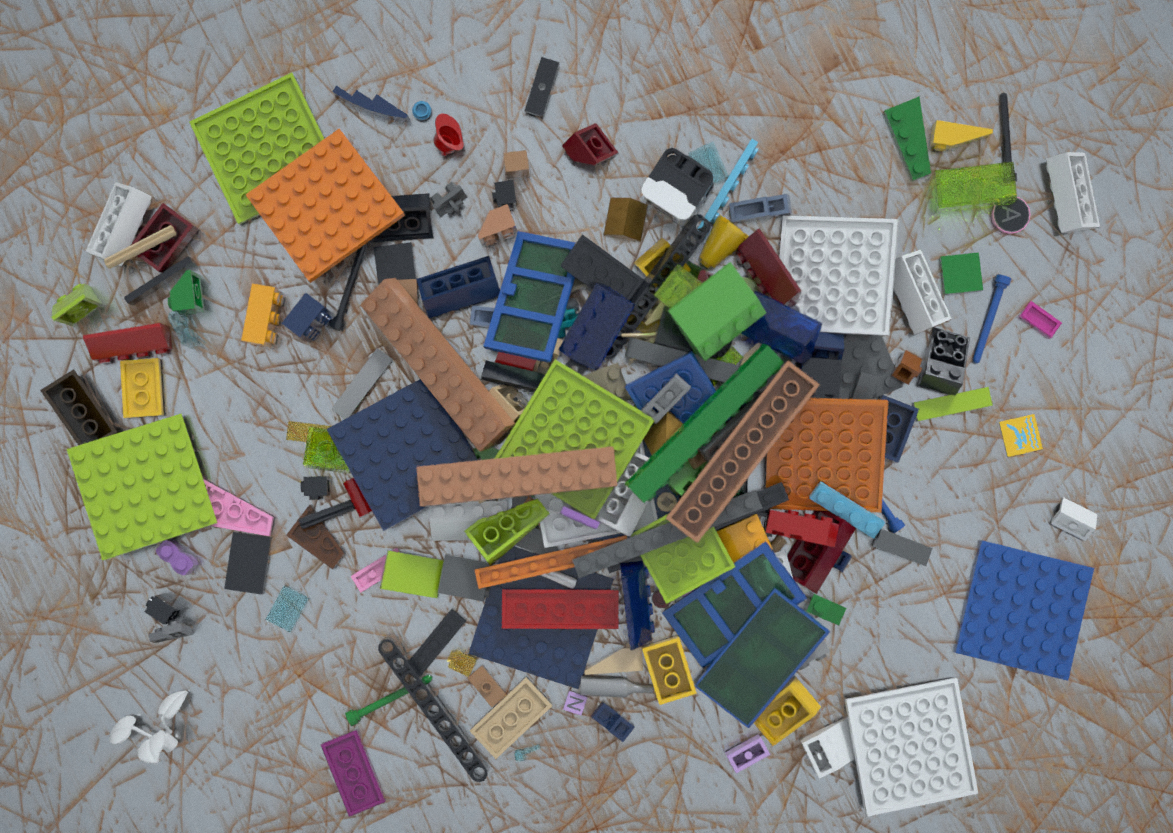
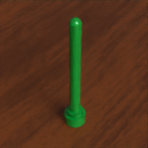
(354, 716)

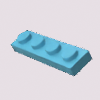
(847, 509)

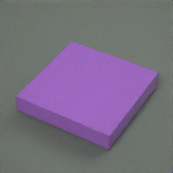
(579, 517)

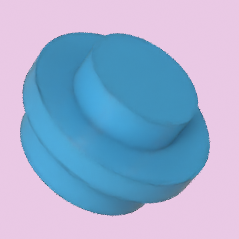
(421, 110)

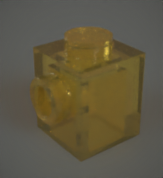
(462, 662)

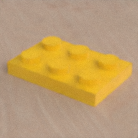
(141, 388)

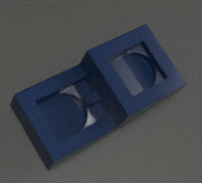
(612, 721)

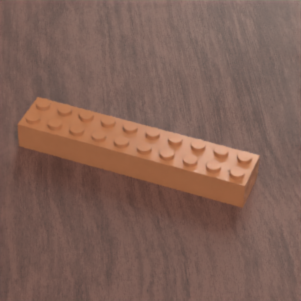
(437, 364)
(742, 451)
(517, 476)

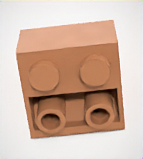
(497, 224)

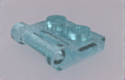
(180, 324)

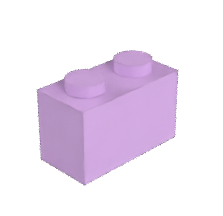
(747, 753)

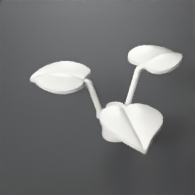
(150, 749)

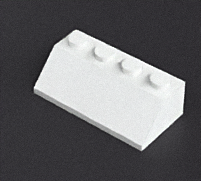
(1072, 192)
(119, 221)
(918, 293)
(622, 506)
(451, 520)

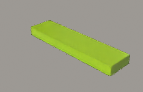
(953, 404)

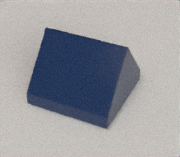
(842, 561)

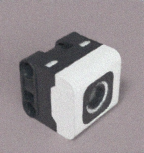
(678, 186)

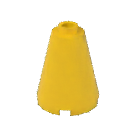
(721, 242)

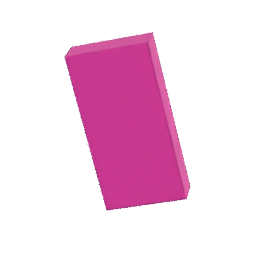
(1040, 319)

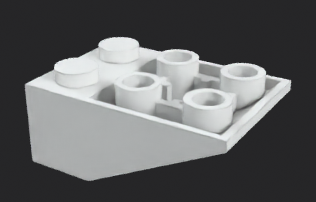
(829, 747)

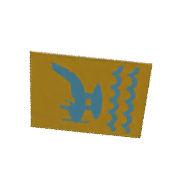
(1021, 435)

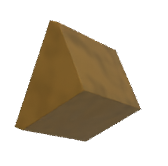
(625, 219)

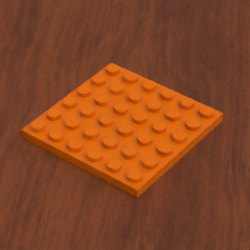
(325, 205)
(833, 444)

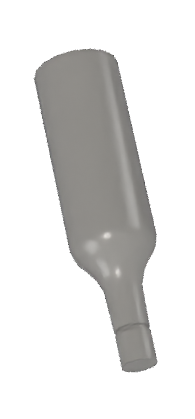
(611, 687)

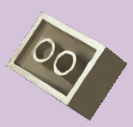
(611, 380)

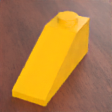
(951, 135)

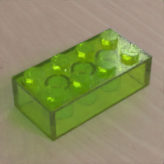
(975, 186)

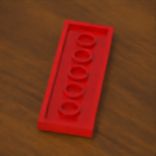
(560, 609)

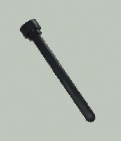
(1006, 129)
(338, 321)

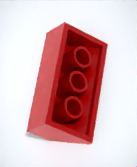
(129, 342)

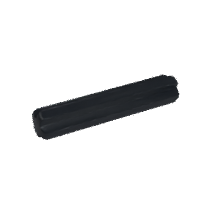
(326, 514)

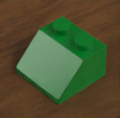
(187, 294)

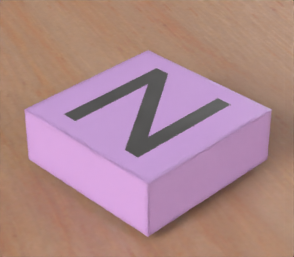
(575, 703)

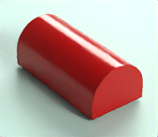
(357, 498)

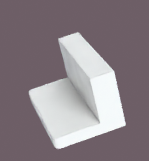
(1075, 519)

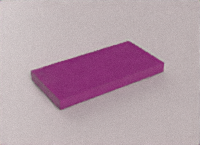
(353, 773)

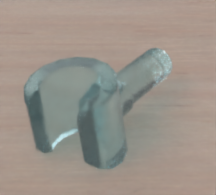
(520, 753)

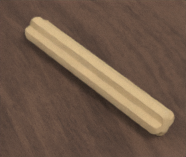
(140, 247)

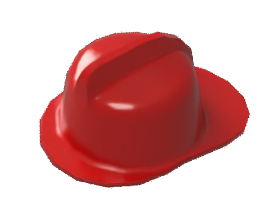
(448, 134)

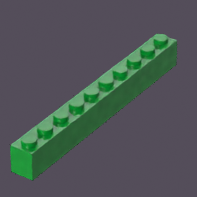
(704, 422)

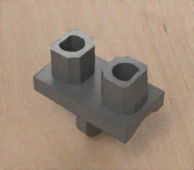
(450, 201)

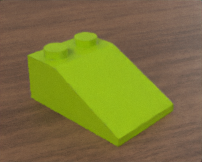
(75, 305)

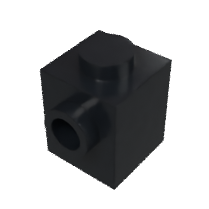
(504, 194)
(315, 487)

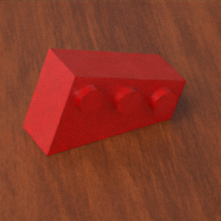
(803, 528)

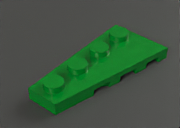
(909, 134)

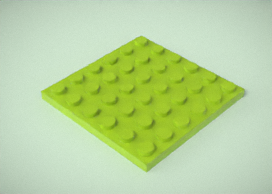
(256, 139)
(572, 416)
(141, 486)

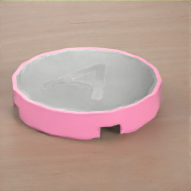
(1011, 217)

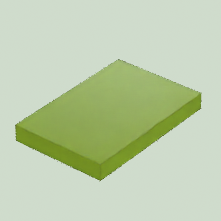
(411, 574)

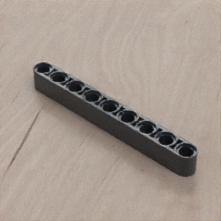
(655, 276)
(441, 715)

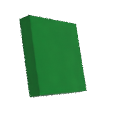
(961, 273)

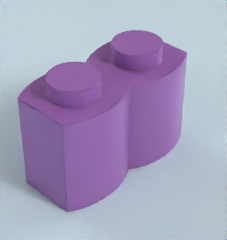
(173, 553)

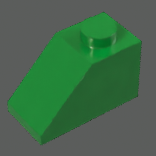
(824, 609)

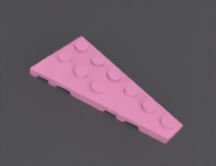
(236, 513)

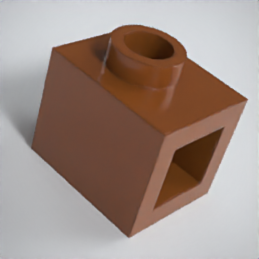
(907, 367)

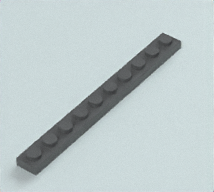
(657, 537)

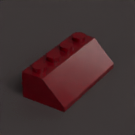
(767, 269)
(812, 561)

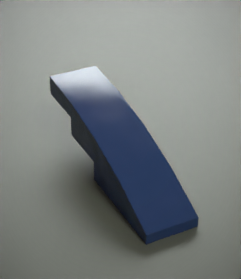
(376, 107)

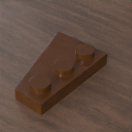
(317, 541)

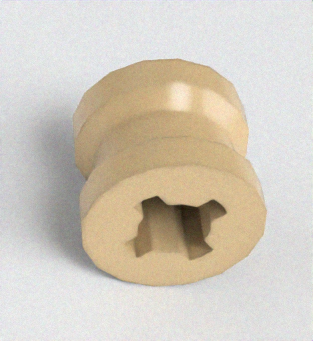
(666, 499)

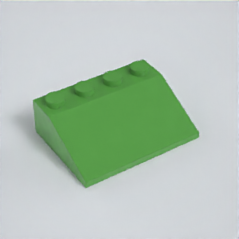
(717, 311)

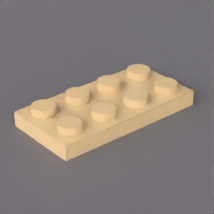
(511, 718)

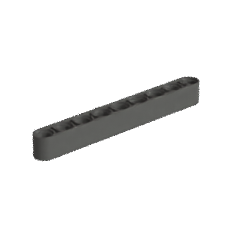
(662, 355)

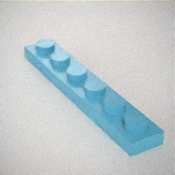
(731, 183)

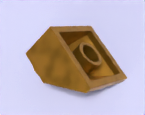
(662, 431)

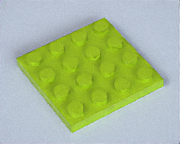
(685, 563)

